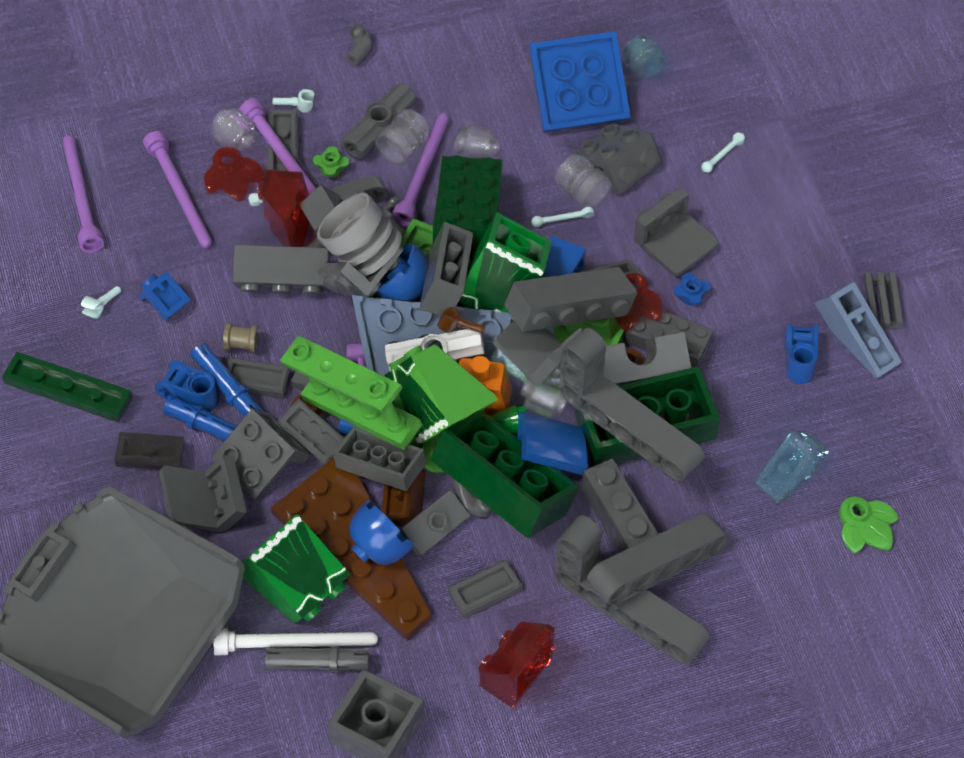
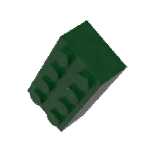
(468, 195)
(676, 397)
(490, 466)

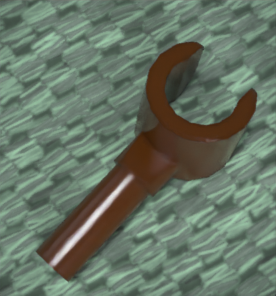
(452, 317)

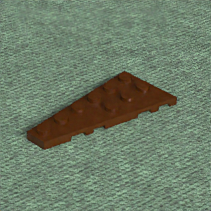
(327, 506)

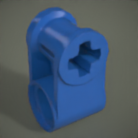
(801, 352)
(186, 384)

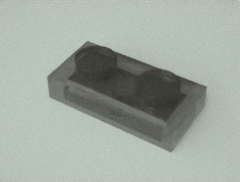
(149, 450)

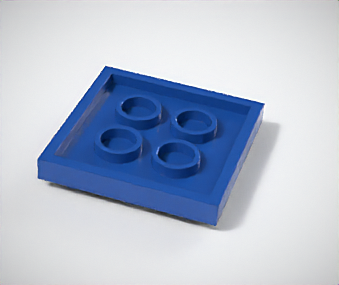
(579, 81)

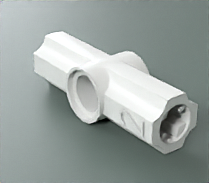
(455, 344)

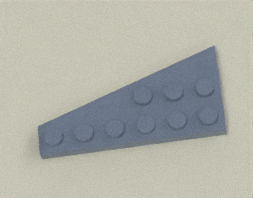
(396, 321)

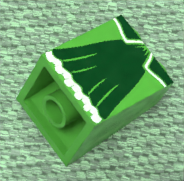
(436, 390)

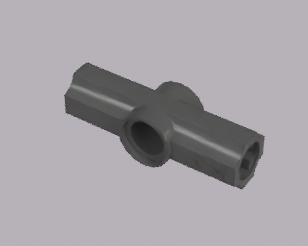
(378, 117)

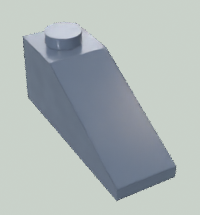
(858, 329)

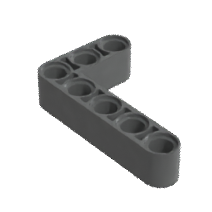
(619, 412)
(642, 614)

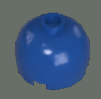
(407, 278)
(377, 536)

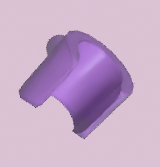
(356, 354)

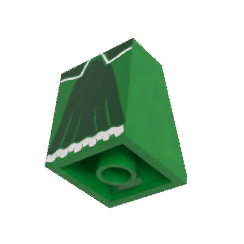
(503, 257)
(295, 571)

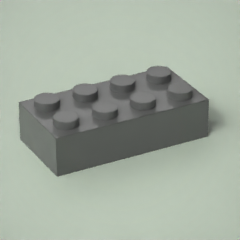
(697, 336)
(379, 460)

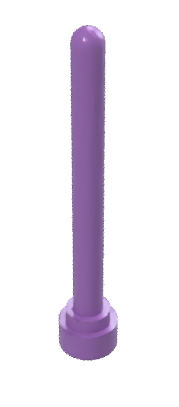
(256, 112)
(157, 146)
(406, 209)
(90, 237)

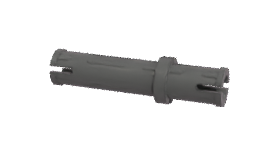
(318, 659)

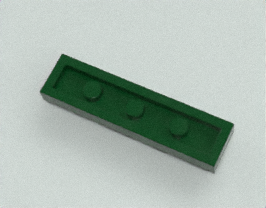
(67, 386)

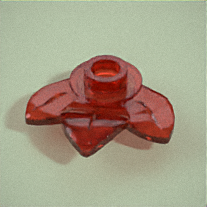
(232, 177)
(645, 303)

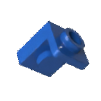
(164, 295)

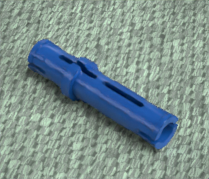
(235, 393)
(198, 418)

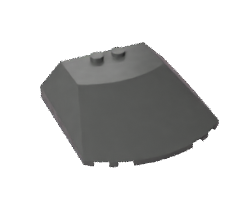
(117, 610)

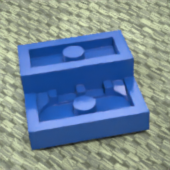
(552, 443)

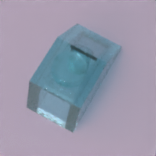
(791, 465)

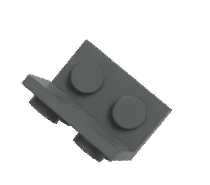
(260, 451)

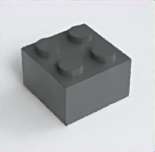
(375, 718)

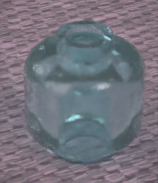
(644, 56)

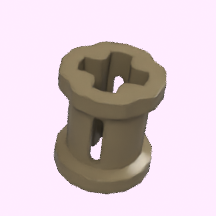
(240, 337)

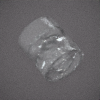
(403, 136)
(582, 180)

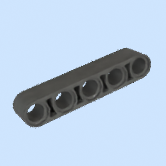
(658, 558)

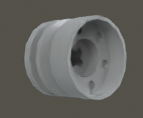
(360, 234)

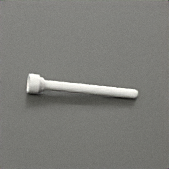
(228, 641)

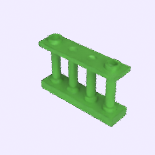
(351, 392)

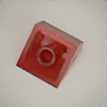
(281, 199)
(517, 661)

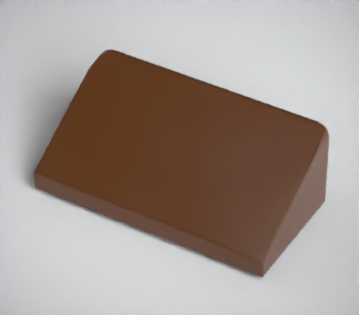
(404, 505)

